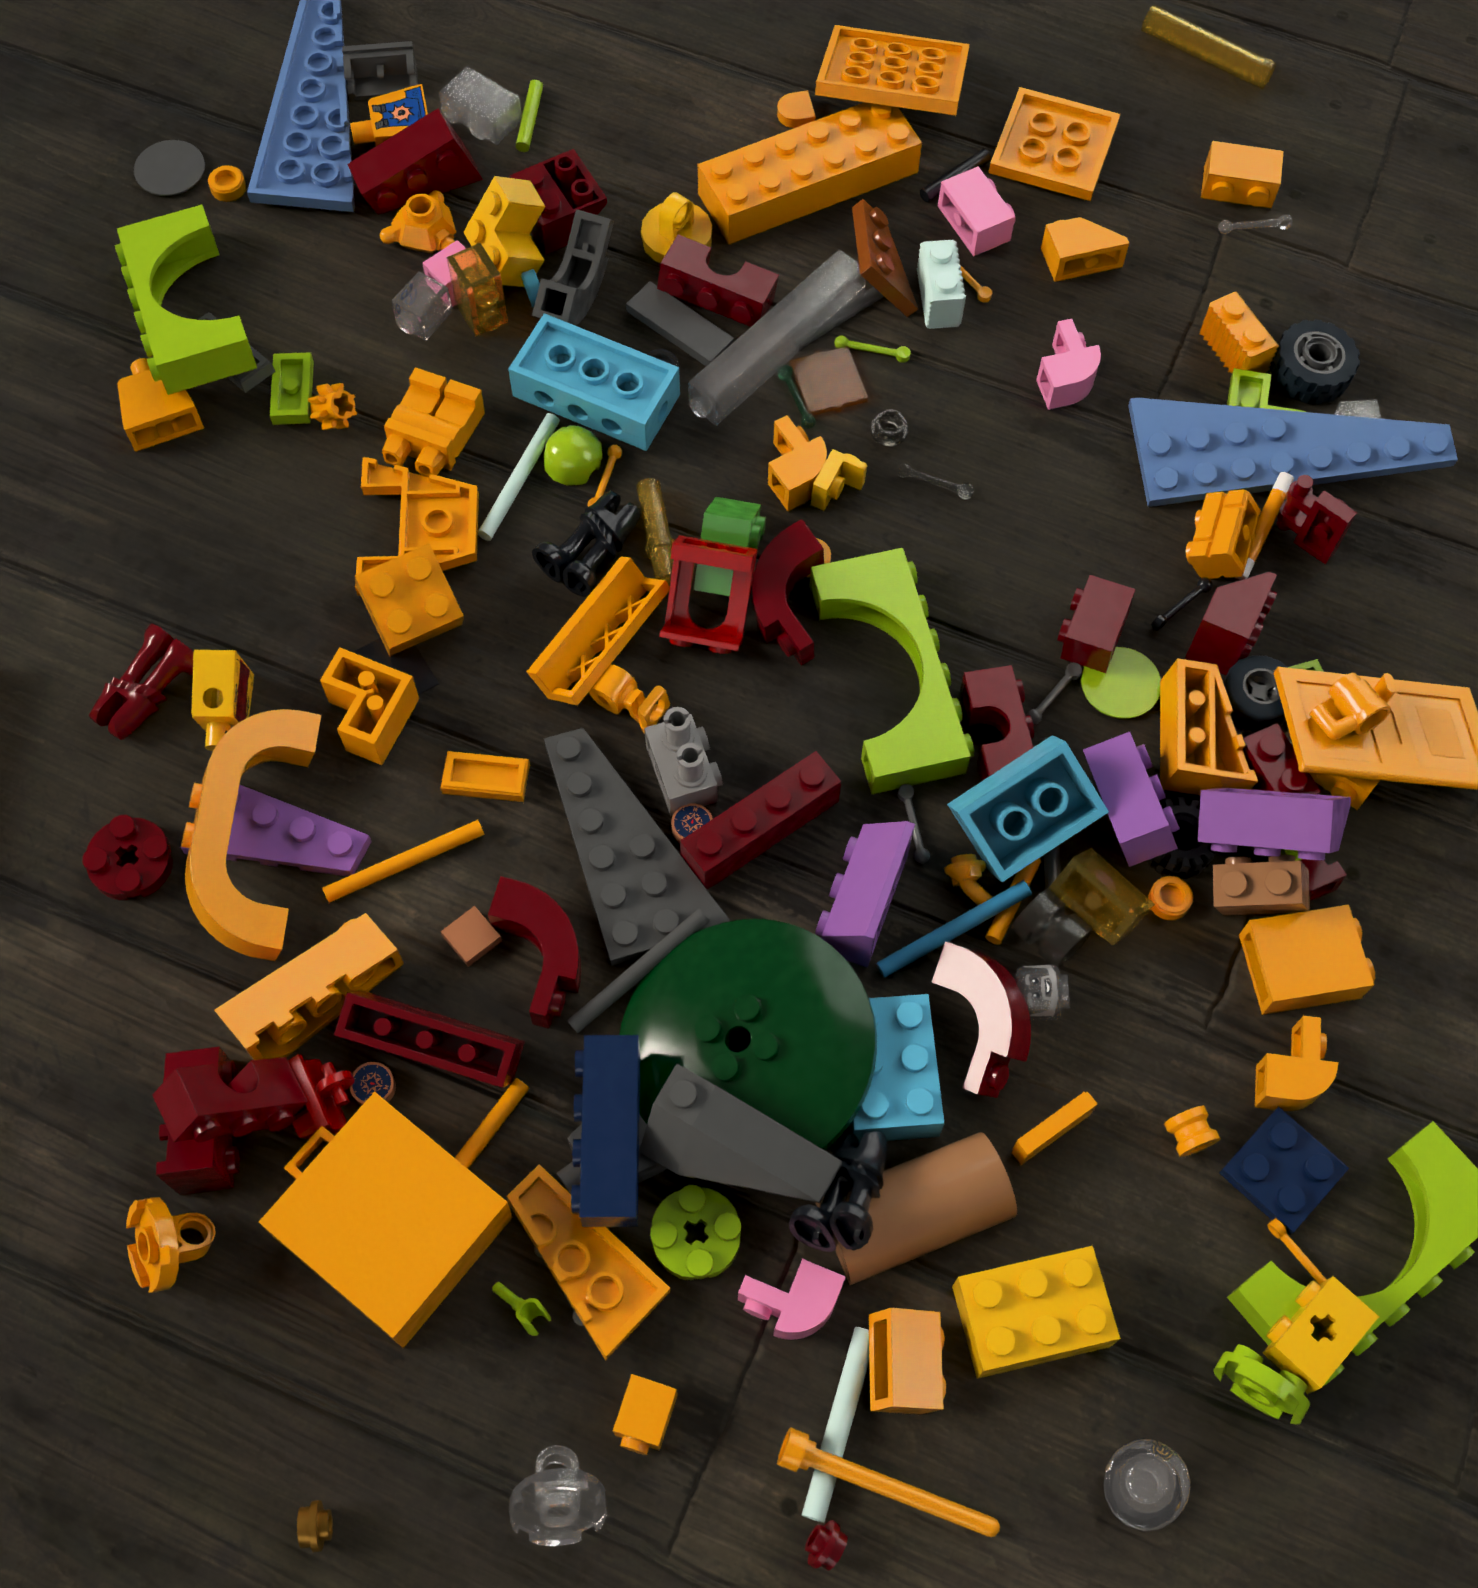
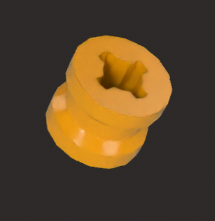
(1192, 1131)

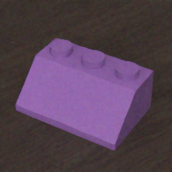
(1272, 821)
(865, 889)

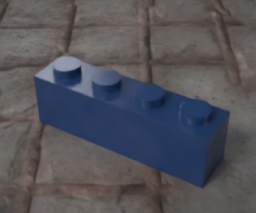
(609, 1131)

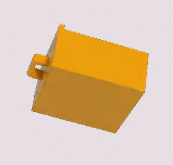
(386, 1217)

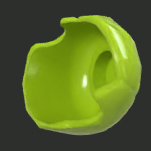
(572, 455)

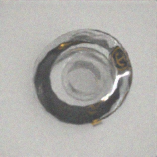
(1146, 1484)

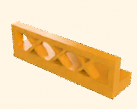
(593, 630)

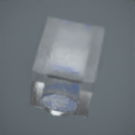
(422, 306)

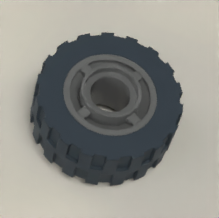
(1315, 361)

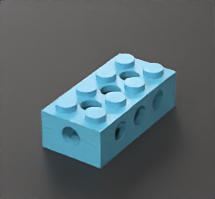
(595, 381)

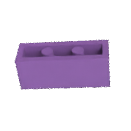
(1132, 798)

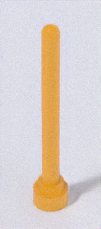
(802, 1453)

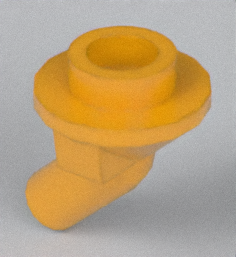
(964, 873)

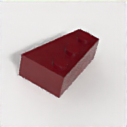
(414, 162)
(192, 1164)

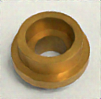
(314, 1526)

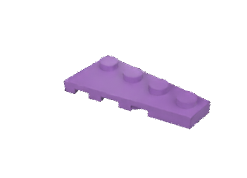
(291, 836)

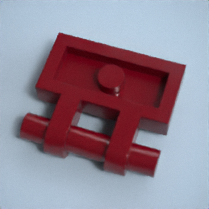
(1325, 520)

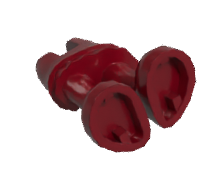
(126, 702)

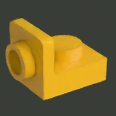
(836, 472)

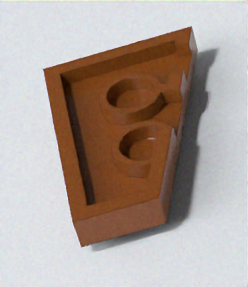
(879, 257)

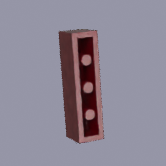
(761, 820)
(429, 1038)

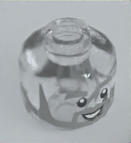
(1043, 991)

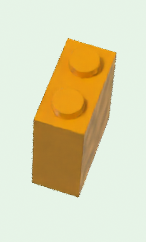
(1306, 959)

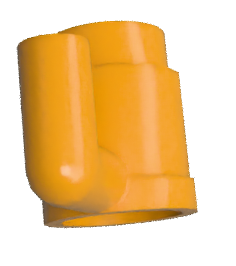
(1357, 703)

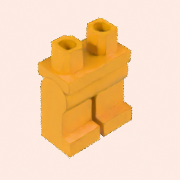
(432, 422)

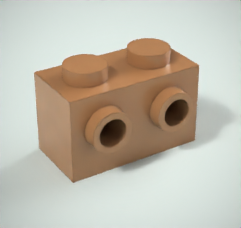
(1261, 886)

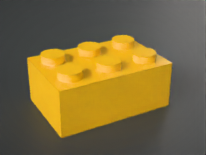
(1035, 1311)

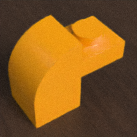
(796, 470)
(1299, 1078)

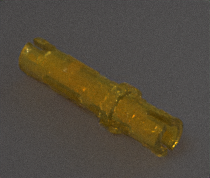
(656, 527)

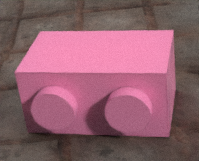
(976, 211)

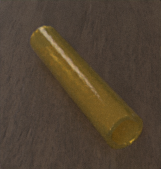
(1208, 46)

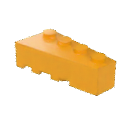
(310, 990)

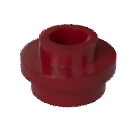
(825, 1545)

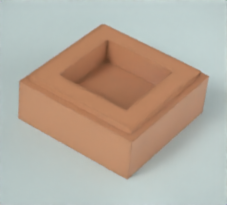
(471, 936)

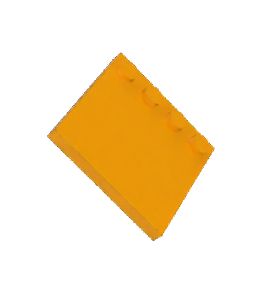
(893, 70)

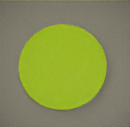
(1126, 688)

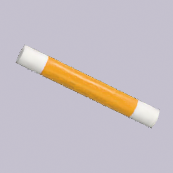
(1267, 519)

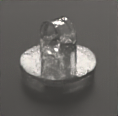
(557, 1501)

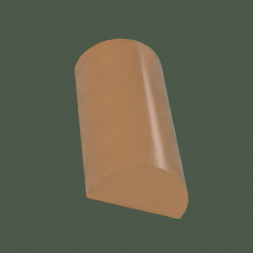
(932, 1205)

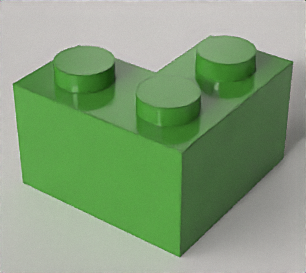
(728, 523)

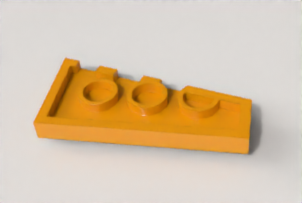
(591, 1265)

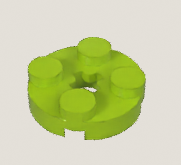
(700, 1259)
(1262, 1386)

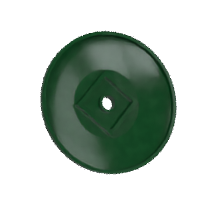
(796, 998)

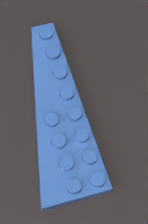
(308, 123)
(1226, 448)

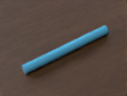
(954, 928)

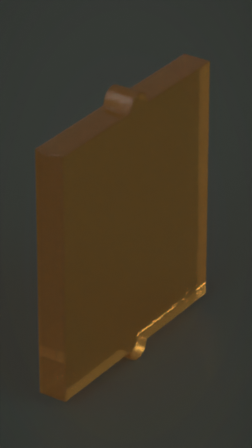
(828, 381)

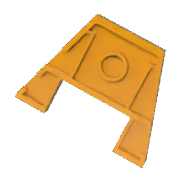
(431, 512)

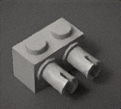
(681, 760)

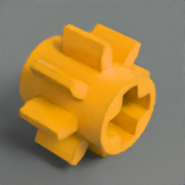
(332, 406)

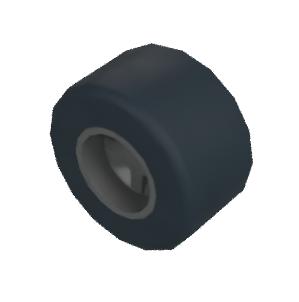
(1254, 693)

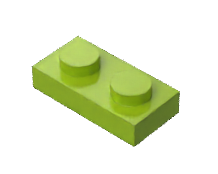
(291, 388)

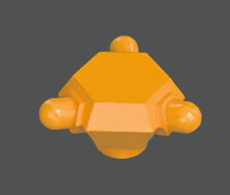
(422, 224)

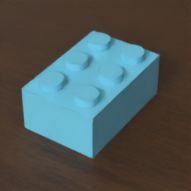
(1028, 807)
(905, 1083)

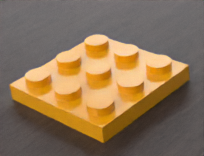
(1054, 143)

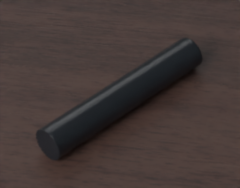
(933, 189)

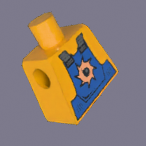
(390, 115)

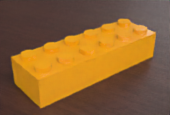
(808, 169)

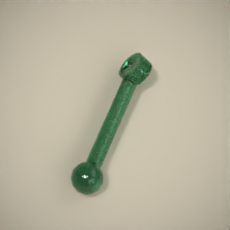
(785, 374)

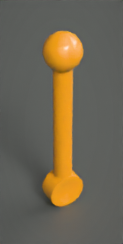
(983, 293)
(614, 453)
(1280, 1232)

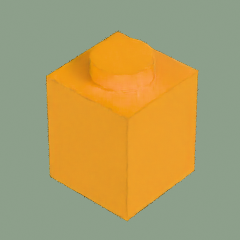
(644, 1414)

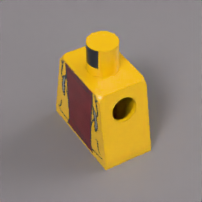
(220, 692)

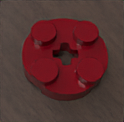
(122, 836)

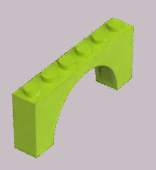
(182, 348)
(884, 594)
(1446, 1222)

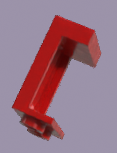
(678, 623)

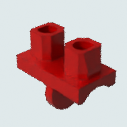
(325, 1095)

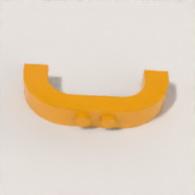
(220, 908)

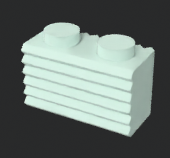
(941, 284)

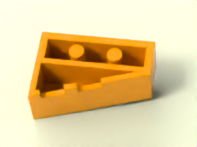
(1198, 733)

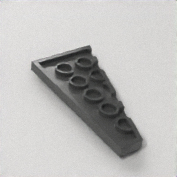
(628, 863)

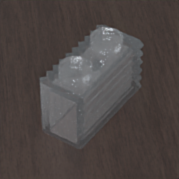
(480, 105)

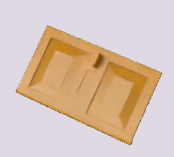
(1422, 741)

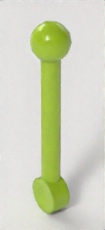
(902, 353)

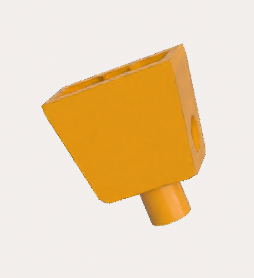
(152, 414)

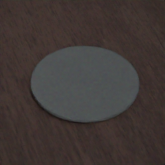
(169, 167)

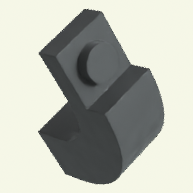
(580, 273)

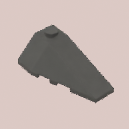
(723, 1140)

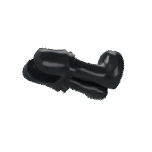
(596, 523)
(840, 1219)

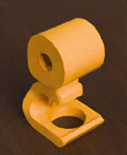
(619, 690)

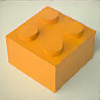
(409, 599)

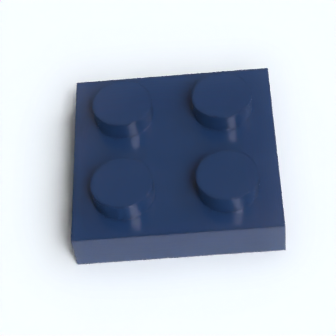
(1284, 1170)

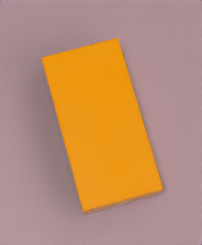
(485, 776)
(1053, 1127)

